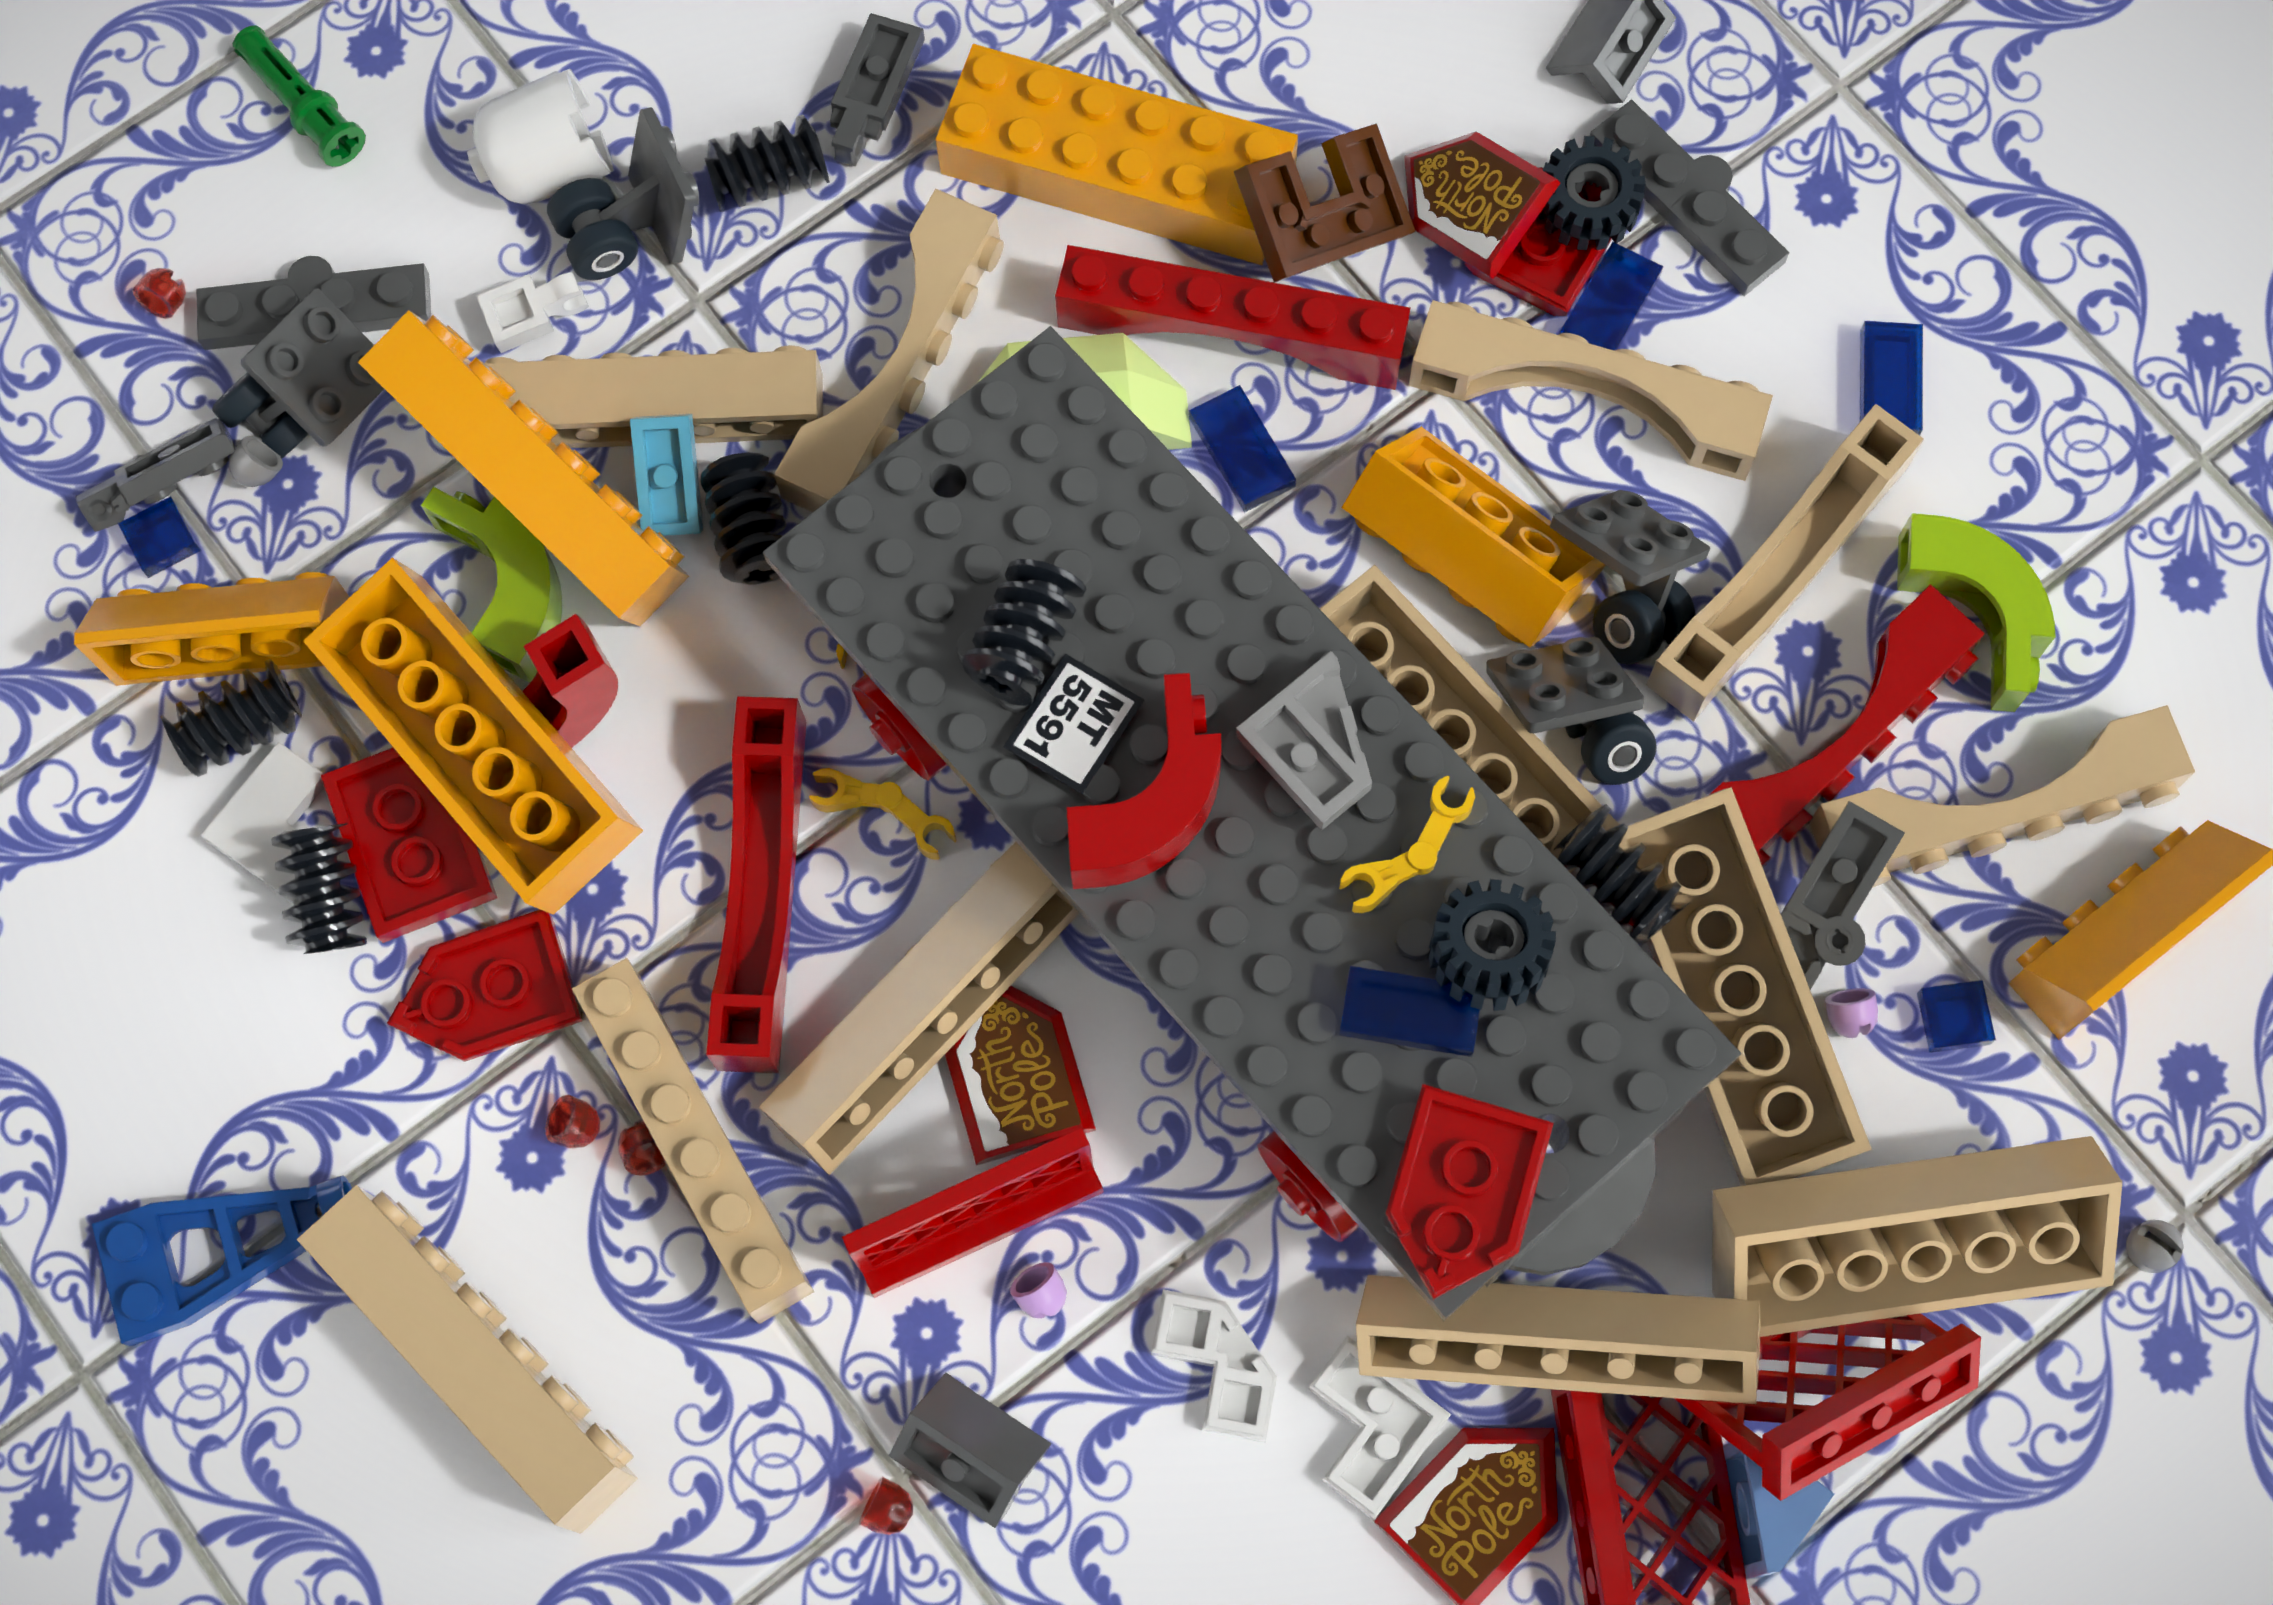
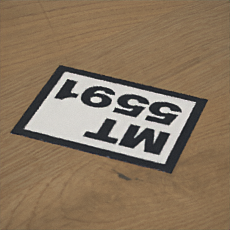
(1073, 723)

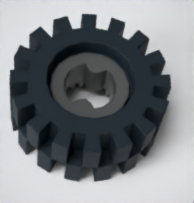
(1619, 196)
(1487, 975)

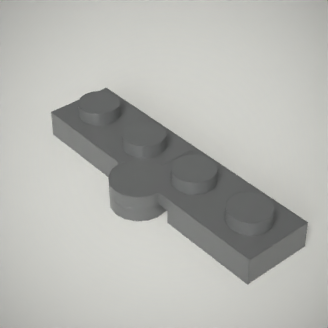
(1695, 199)
(368, 298)
(1834, 888)

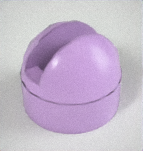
(1852, 1011)
(1039, 1291)

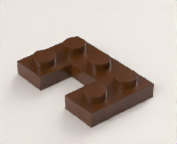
(1307, 236)

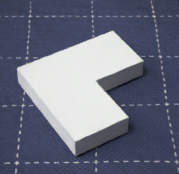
(263, 809)
(1393, 1431)

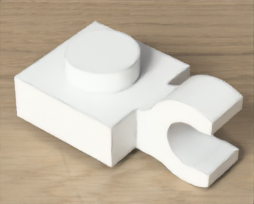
(521, 310)

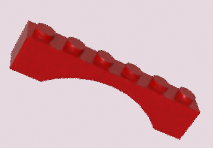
(1135, 295)
(1912, 658)
(756, 938)

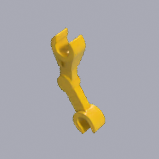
(887, 797)
(1419, 860)

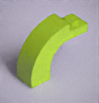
(527, 582)
(1994, 584)

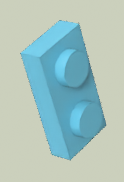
(667, 474)

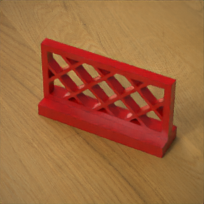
(975, 1213)
(1860, 1410)
(1596, 1507)

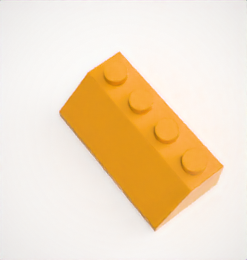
(1471, 535)
(207, 628)
(2138, 924)

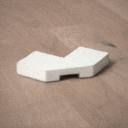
(1211, 1335)

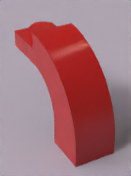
(572, 679)
(1149, 830)

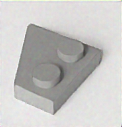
(1311, 743)

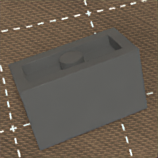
(1613, 44)
(968, 1449)

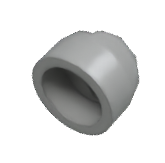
(254, 462)
(2150, 1255)

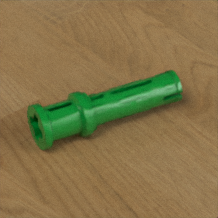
(311, 110)

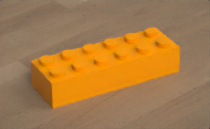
(1105, 151)
(518, 463)
(473, 737)

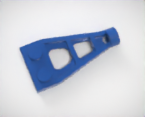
(142, 1267)

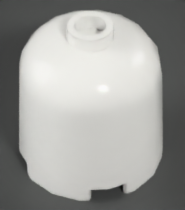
(537, 140)

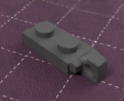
(872, 84)
(155, 474)

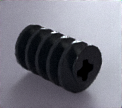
(765, 162)
(743, 515)
(1017, 627)
(233, 720)
(1619, 877)
(319, 889)

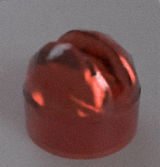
(160, 293)
(572, 1123)
(632, 1154)
(887, 1508)

